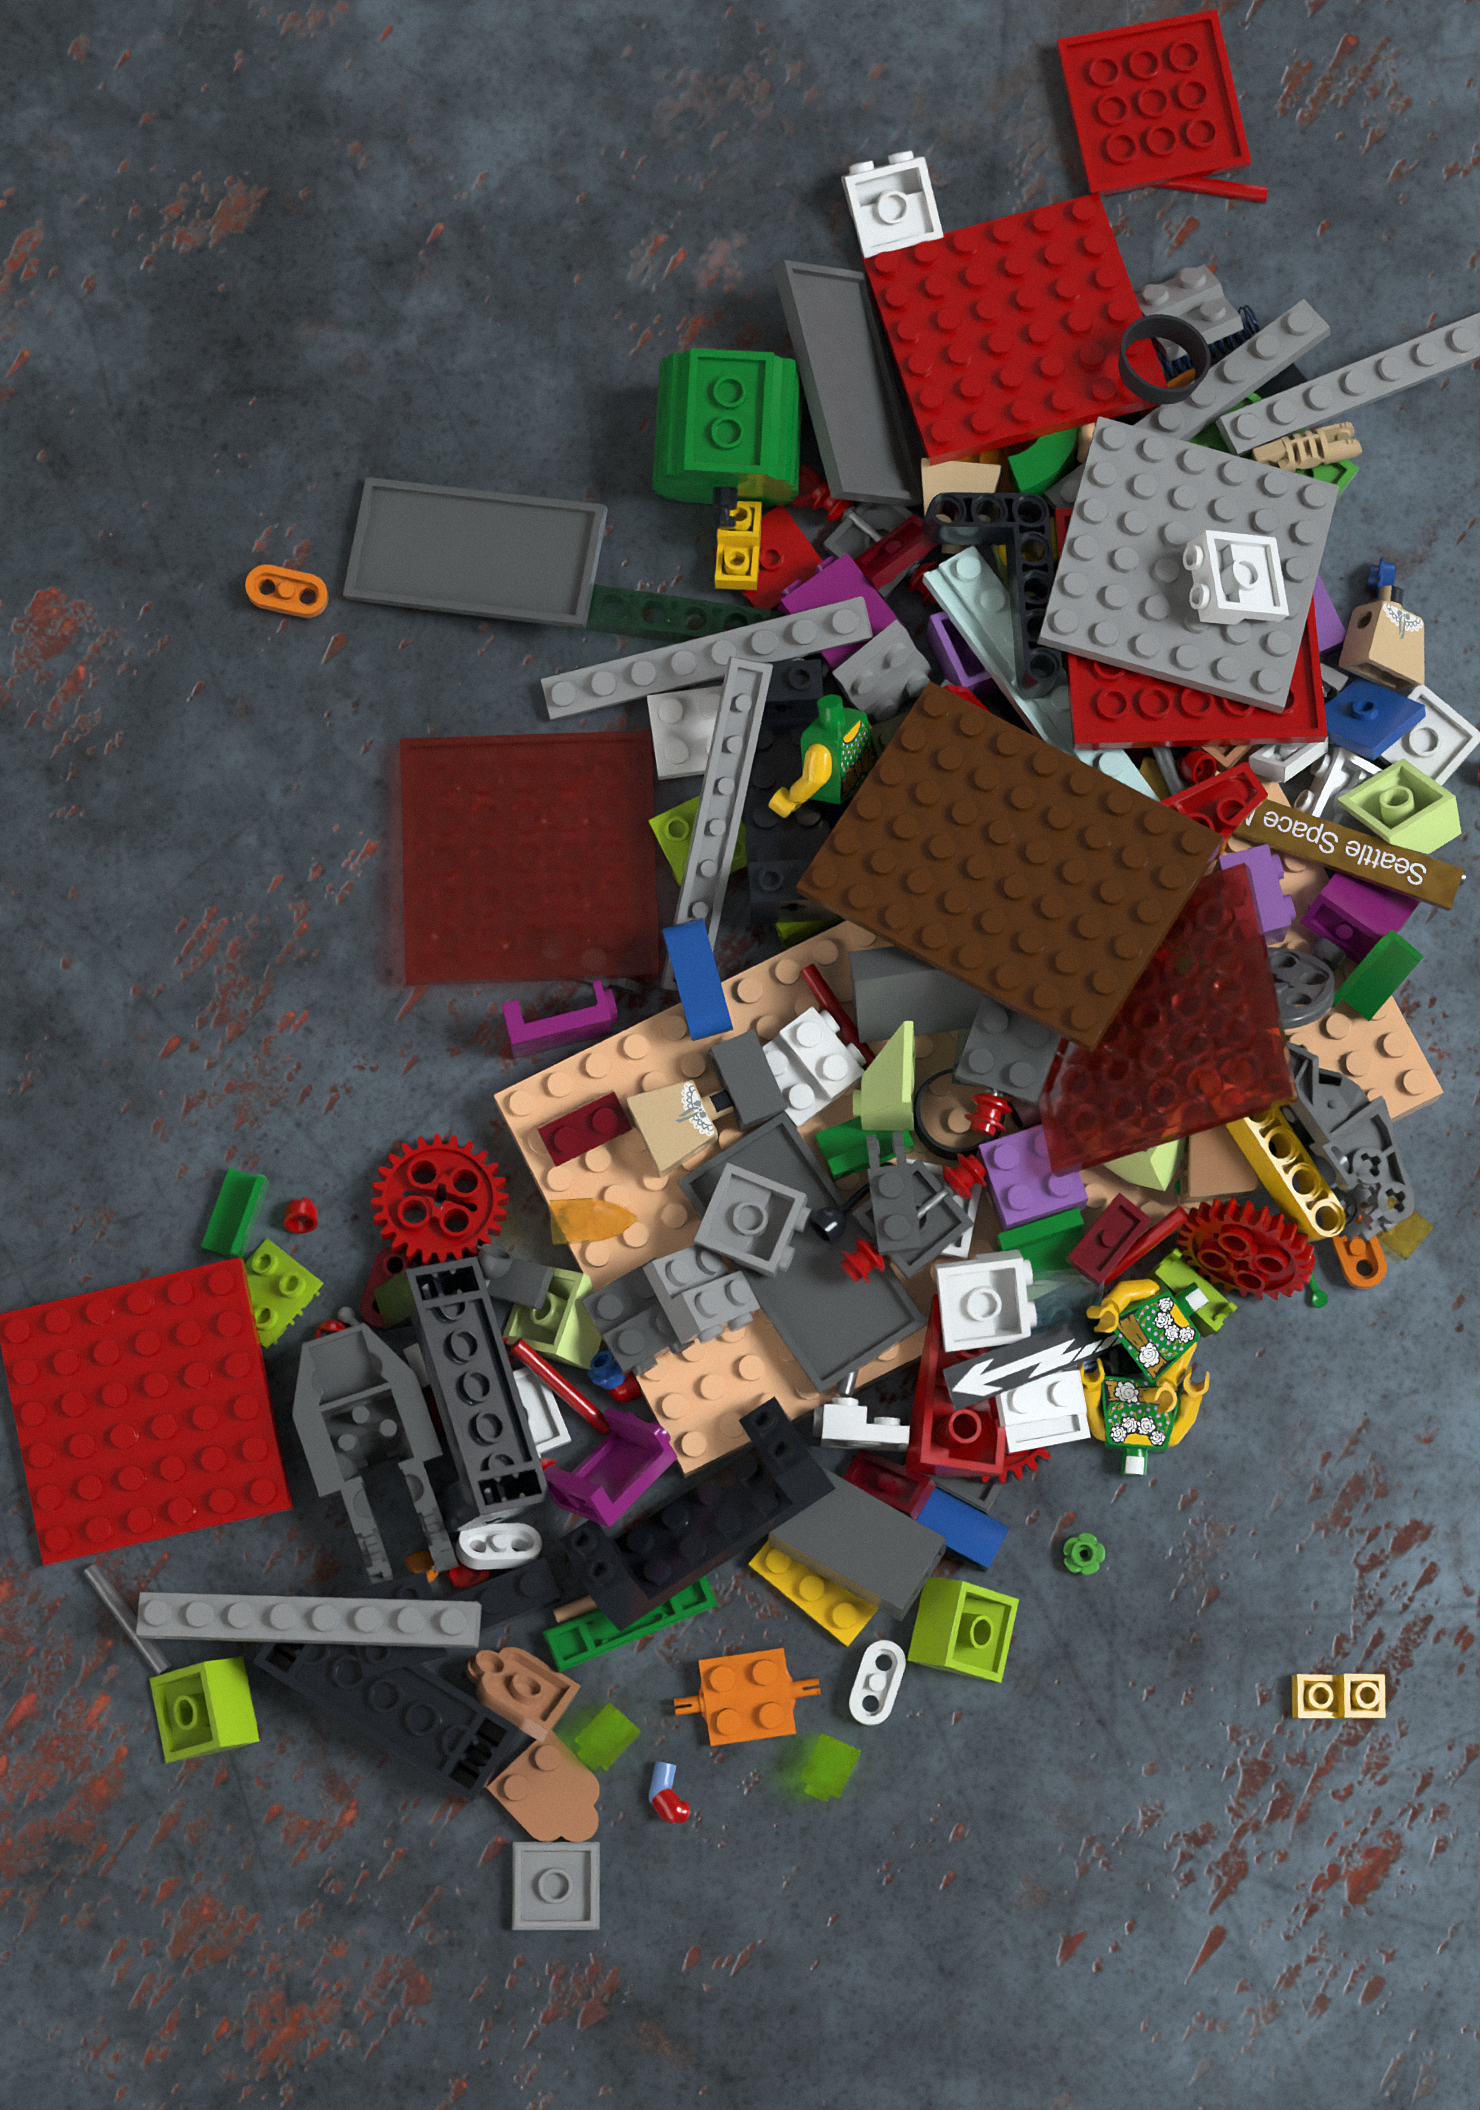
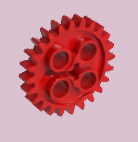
(448, 1166)
(1246, 1249)

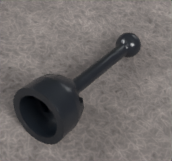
(830, 1221)

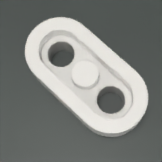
(496, 1546)
(877, 1683)

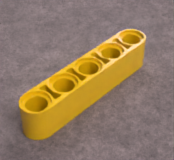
(1278, 1171)

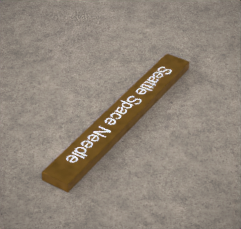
(1338, 848)

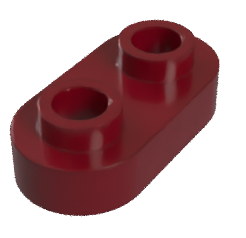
(378, 1276)

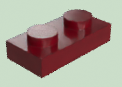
(894, 552)
(584, 1128)
(1108, 1239)
(890, 1483)

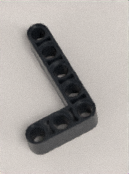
(1022, 574)

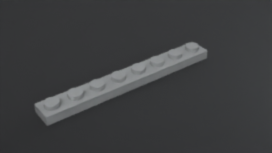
(1223, 386)
(1352, 386)
(706, 658)
(721, 798)
(309, 1620)

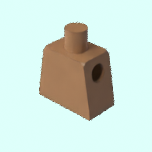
(1215, 1168)

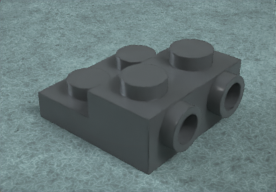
(633, 1322)

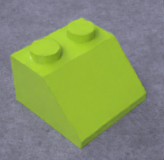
(963, 1629)
(204, 1709)

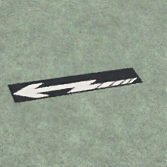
(1027, 1360)

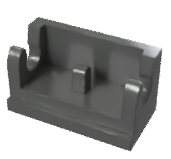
(747, 1080)

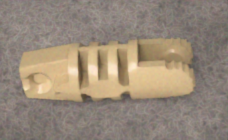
(1310, 449)

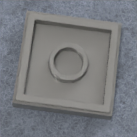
(556, 1886)

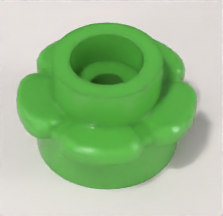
(1075, 1562)

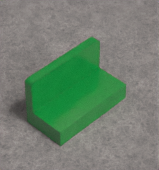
(1378, 975)
(847, 1151)
(235, 1214)
(1046, 1240)

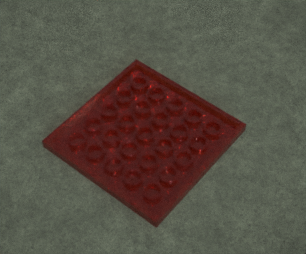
(528, 858)
(1187, 1047)

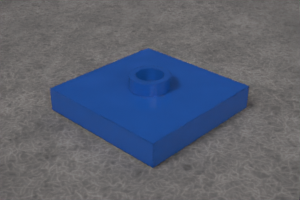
(1370, 718)

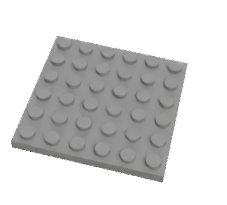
(1123, 574)

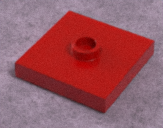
(782, 559)

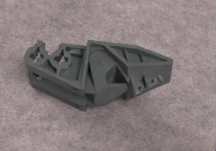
(1349, 1143)
(360, 1409)

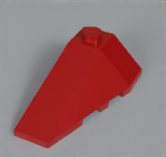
(1222, 800)
(945, 1439)

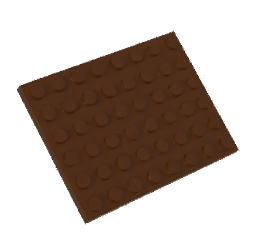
(1010, 866)

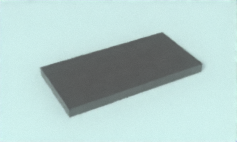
(849, 384)
(475, 552)
(814, 1303)

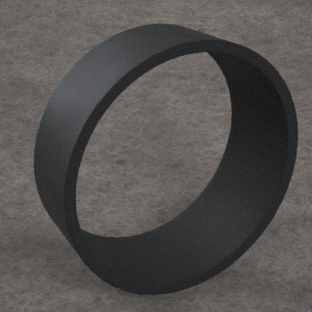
(1174, 330)
(930, 1143)

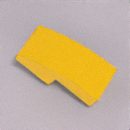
(740, 549)
(1338, 1696)

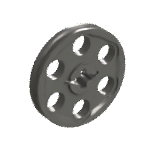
(1292, 986)

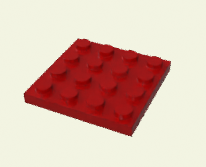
(1153, 103)

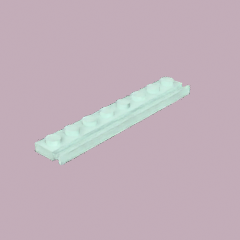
(982, 615)

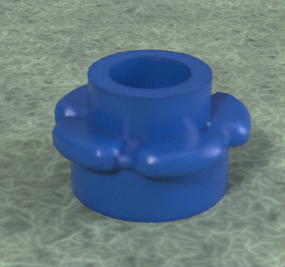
(1381, 575)
(605, 1371)

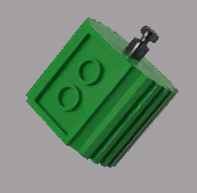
(728, 429)

